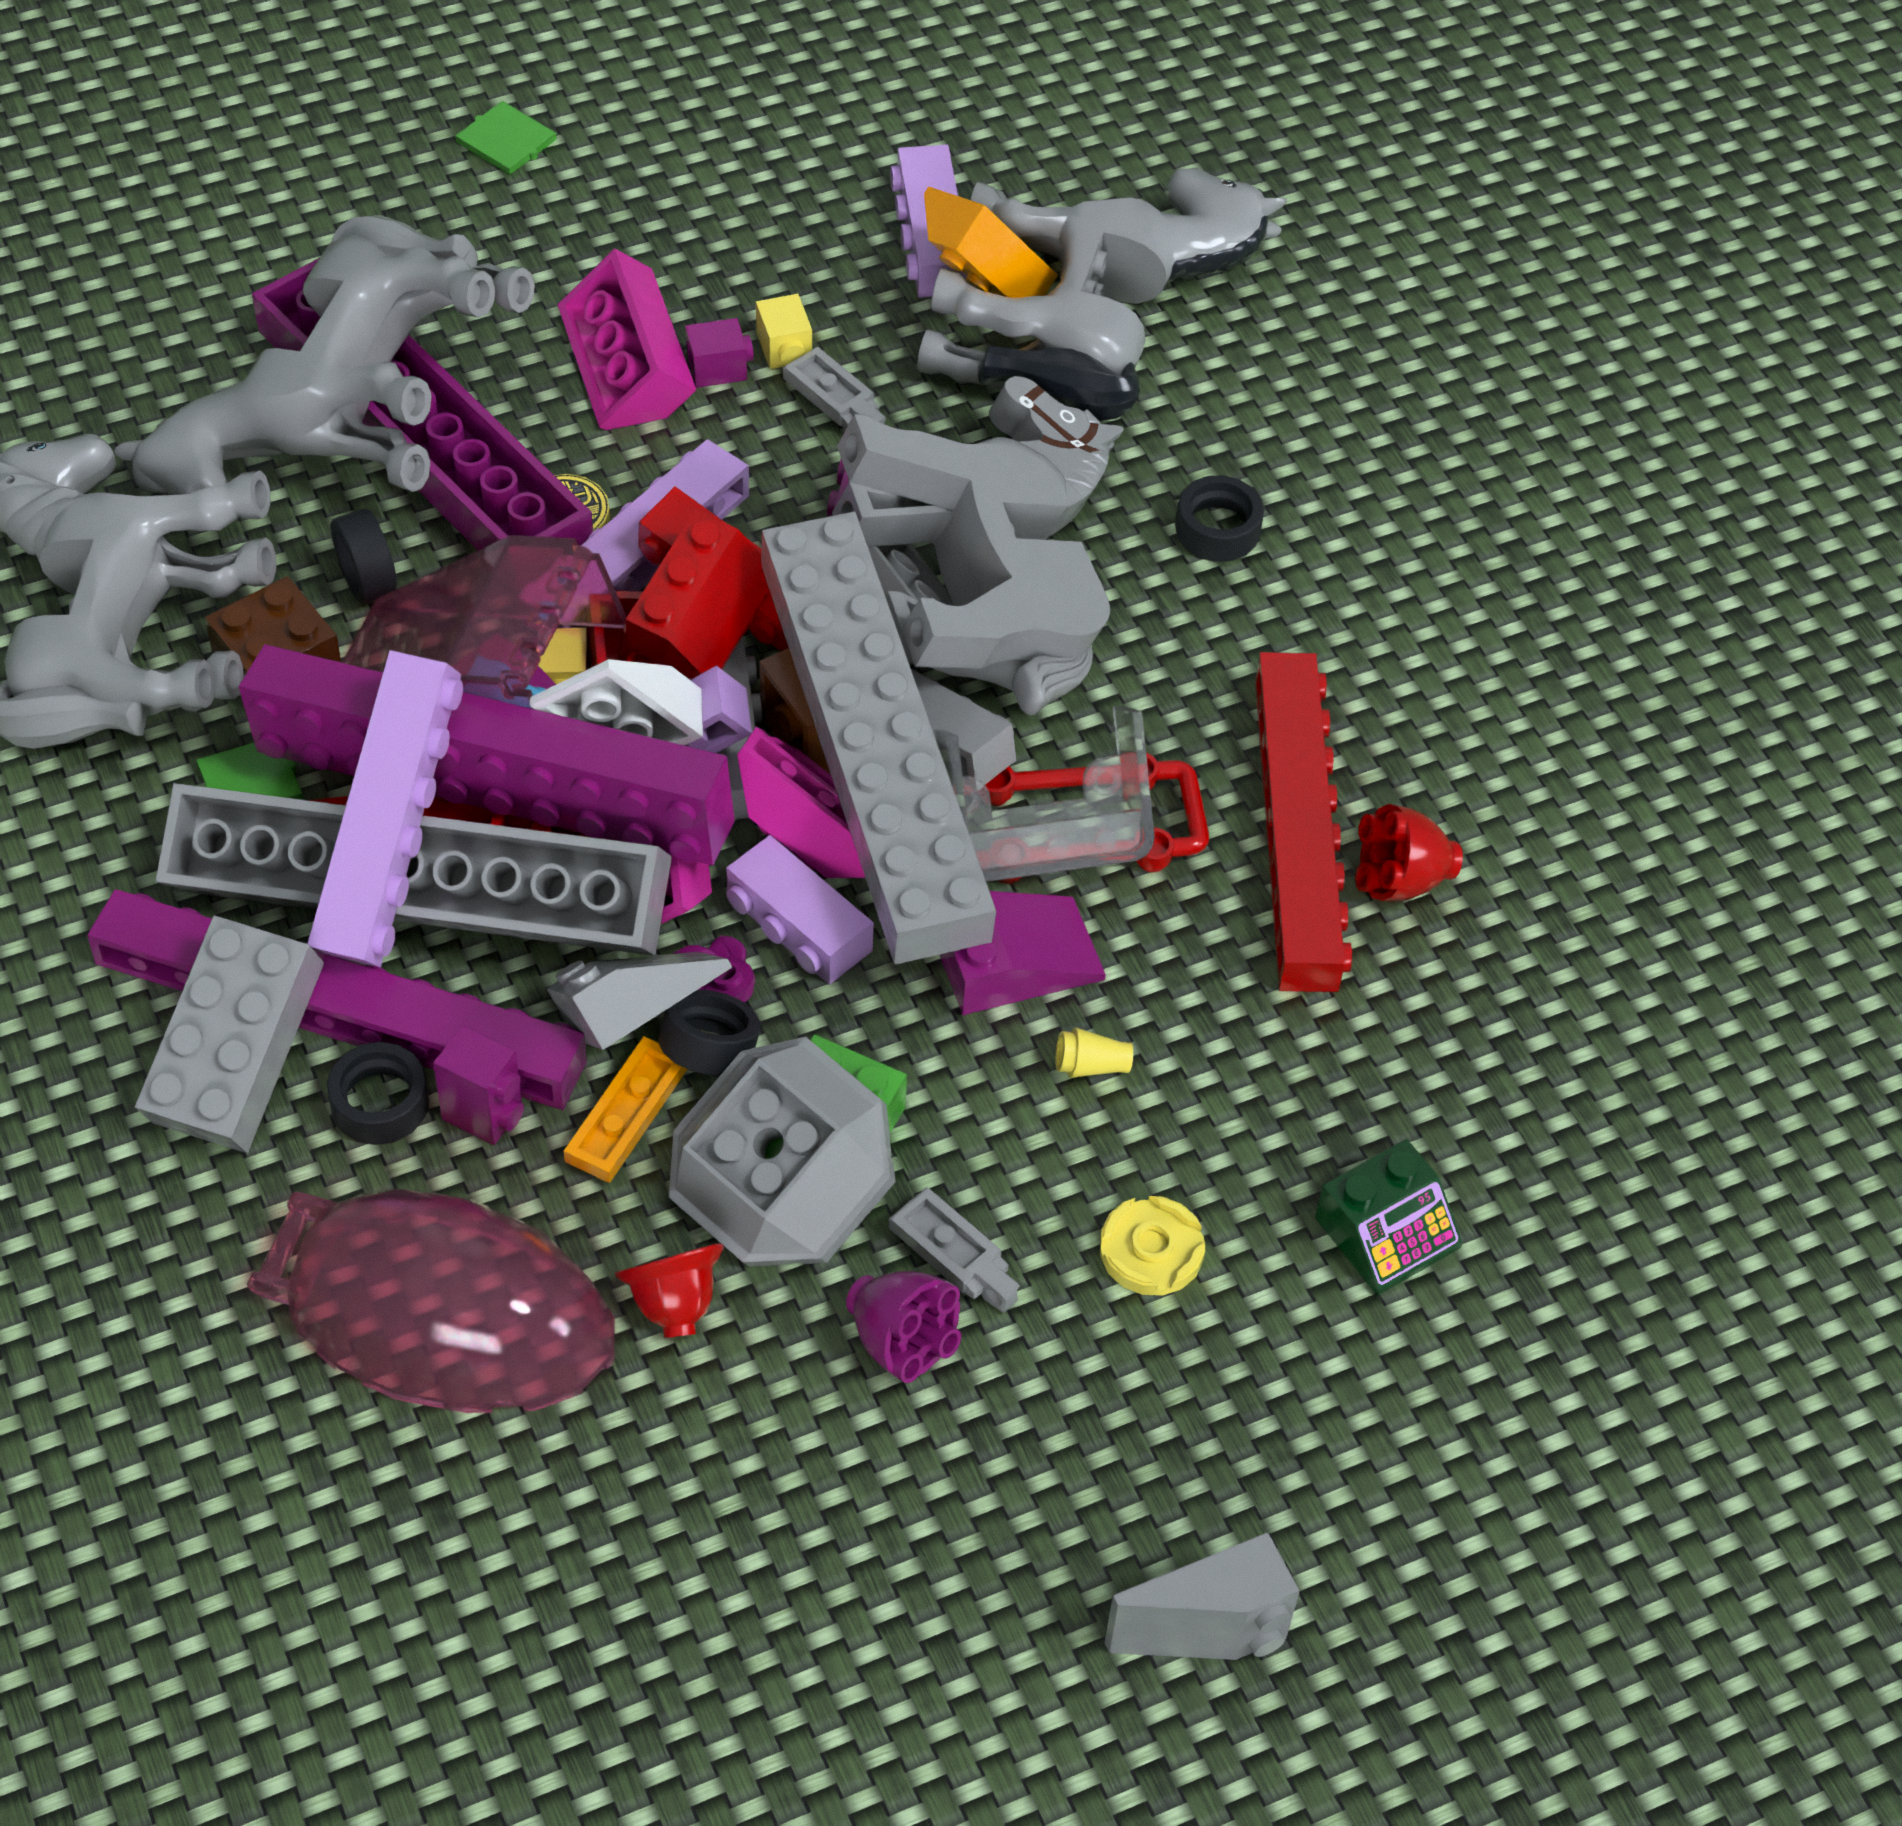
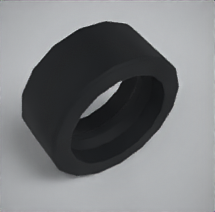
(1227, 494)
(363, 555)
(713, 1012)
(375, 1060)

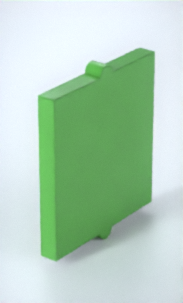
(506, 137)
(250, 772)

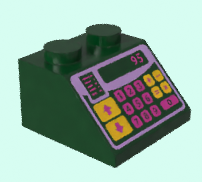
(1389, 1217)

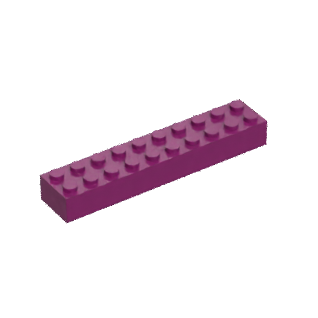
(477, 467)
(504, 757)

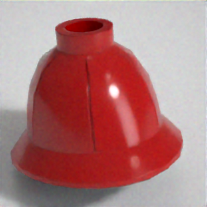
(674, 1289)

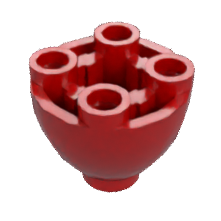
(1403, 854)

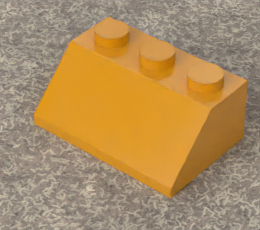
(984, 247)

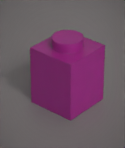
(717, 352)

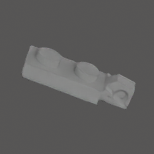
(831, 388)
(955, 1249)

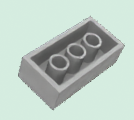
(230, 1034)

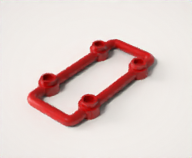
(1164, 847)

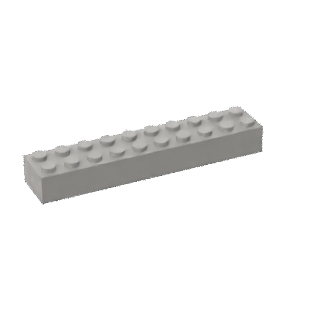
(877, 739)
(460, 879)

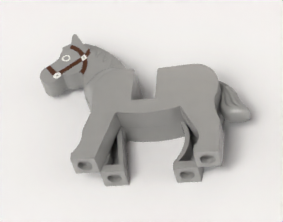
(1019, 600)

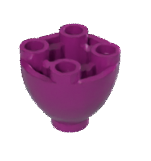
(906, 1320)

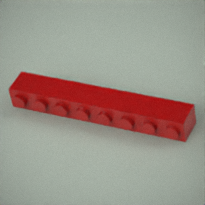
(1300, 824)

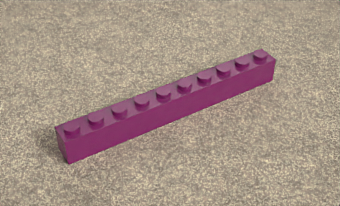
(349, 999)

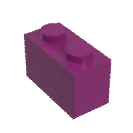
(479, 1085)

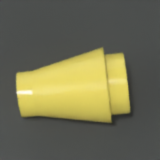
(1090, 1054)

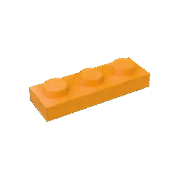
(624, 1111)

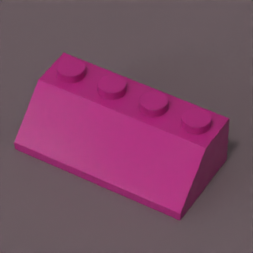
(625, 344)

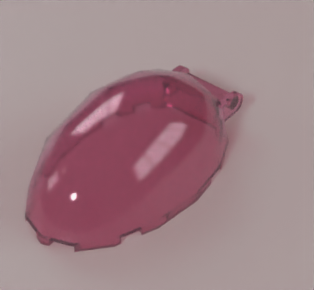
(439, 1300)

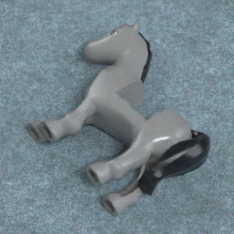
(1107, 257)

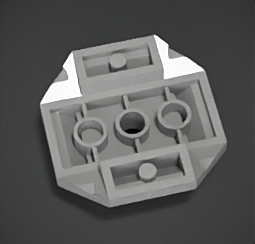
(818, 1185)

